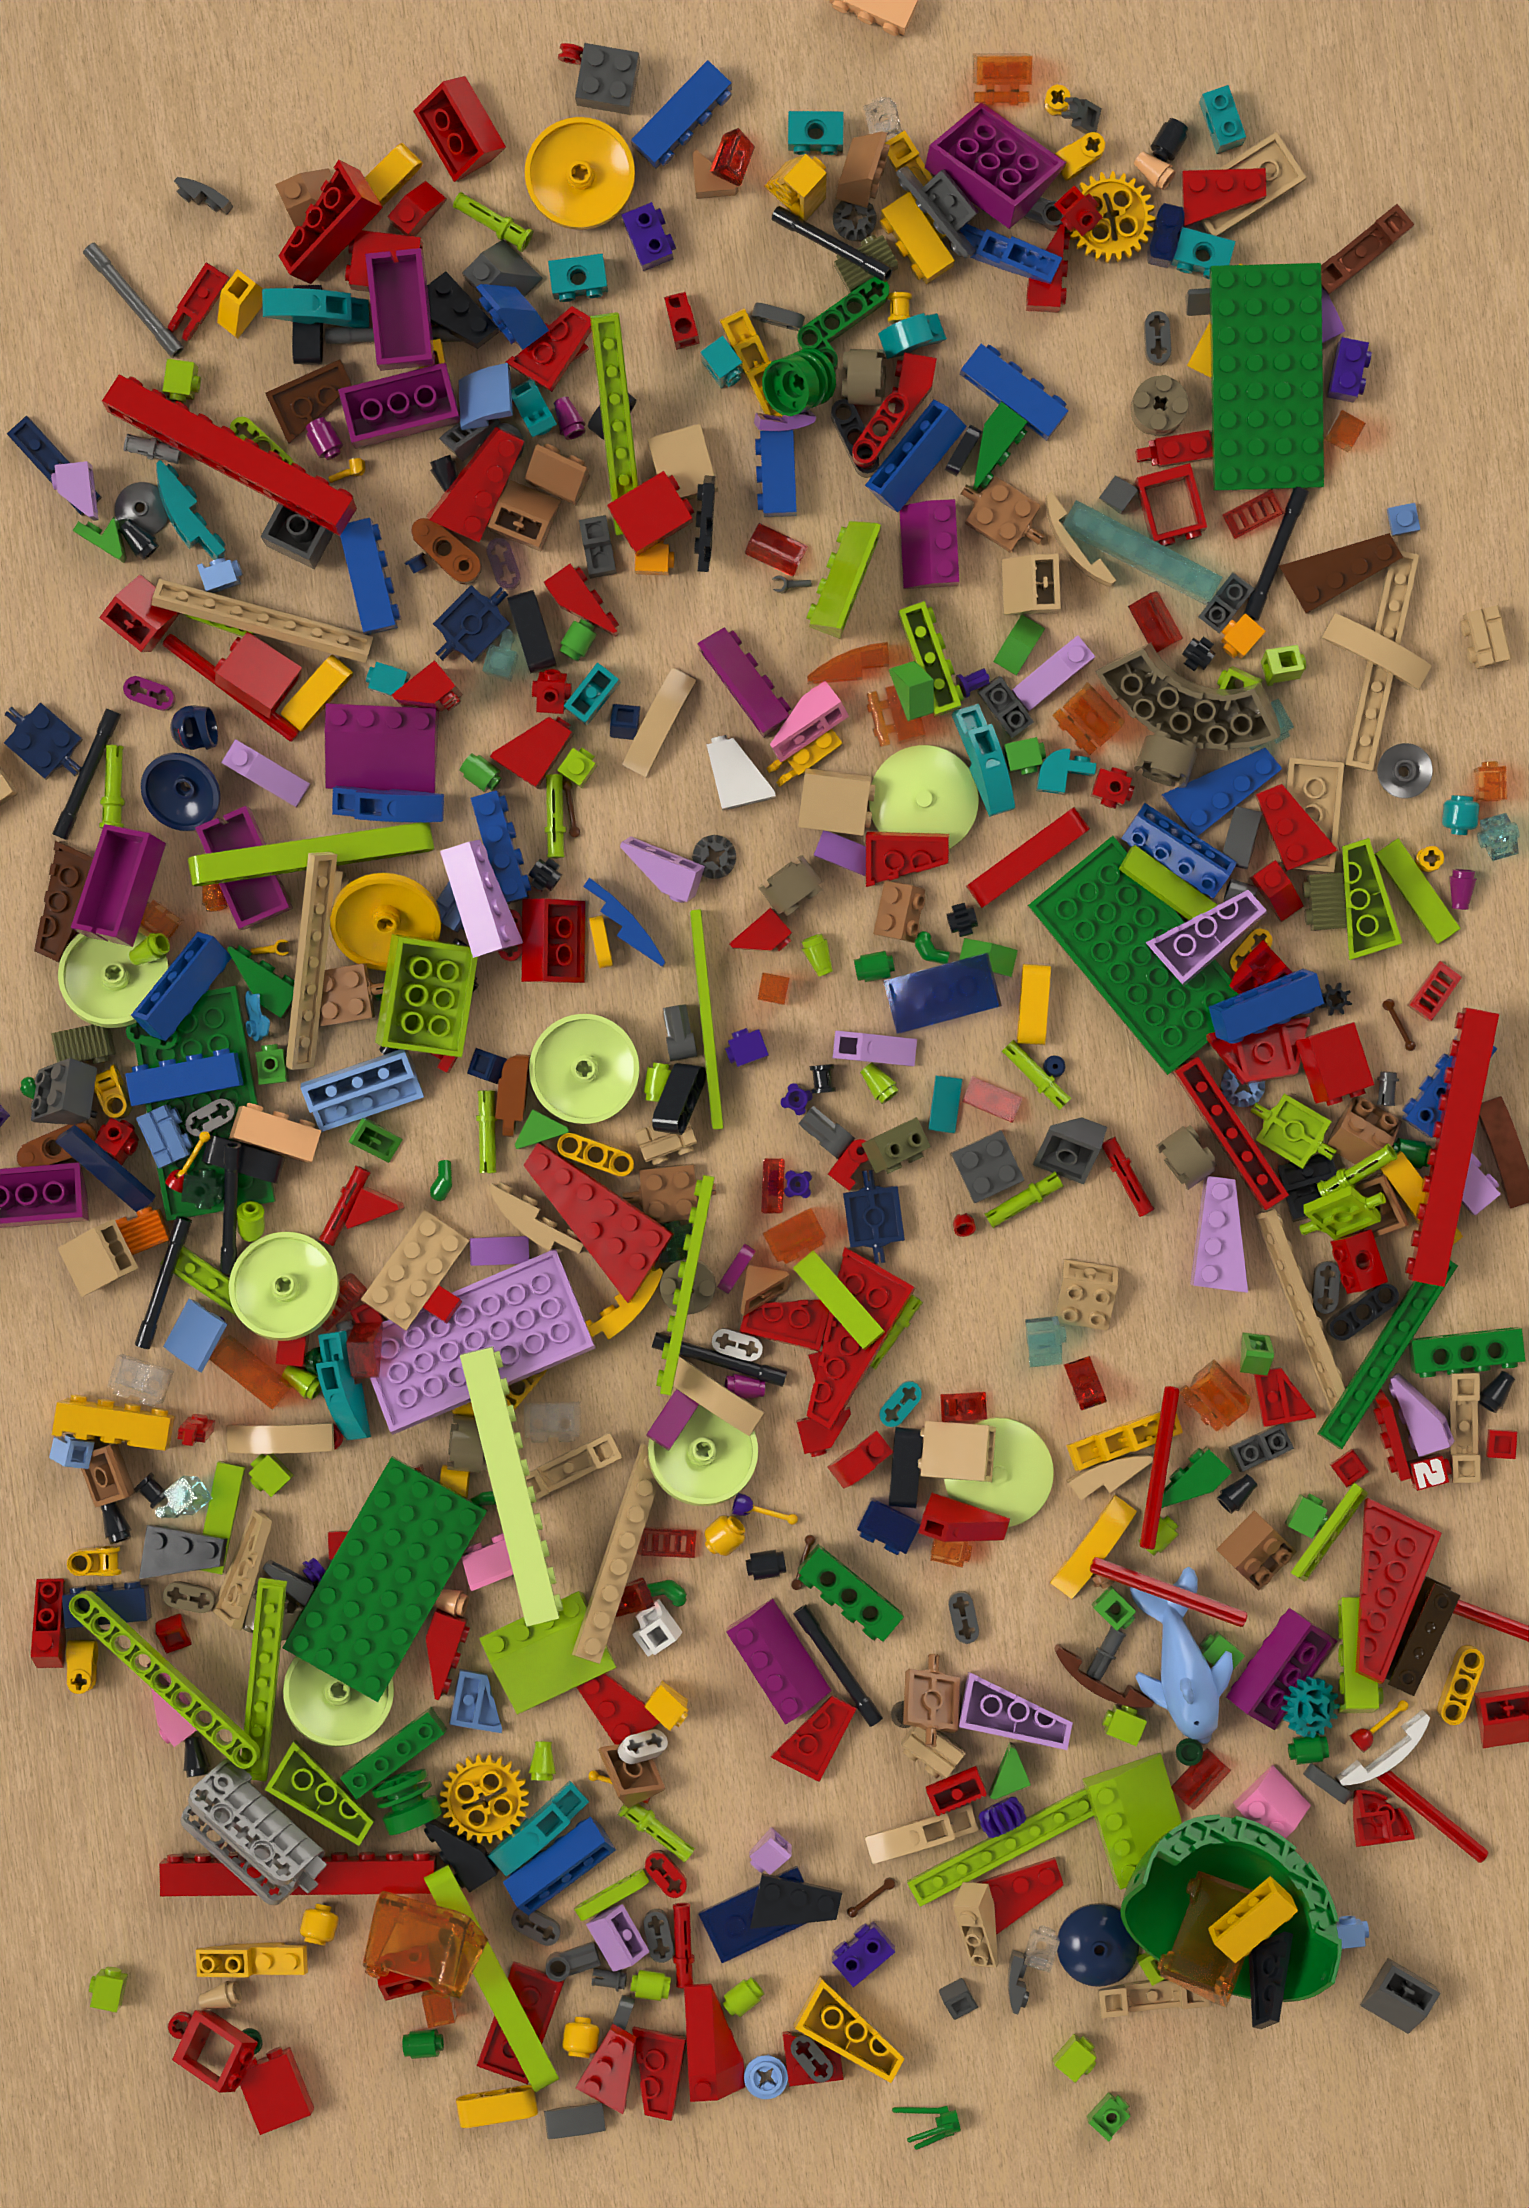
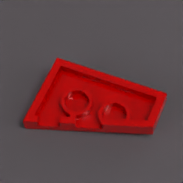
(899, 854)
(792, 1323)
(660, 2069)

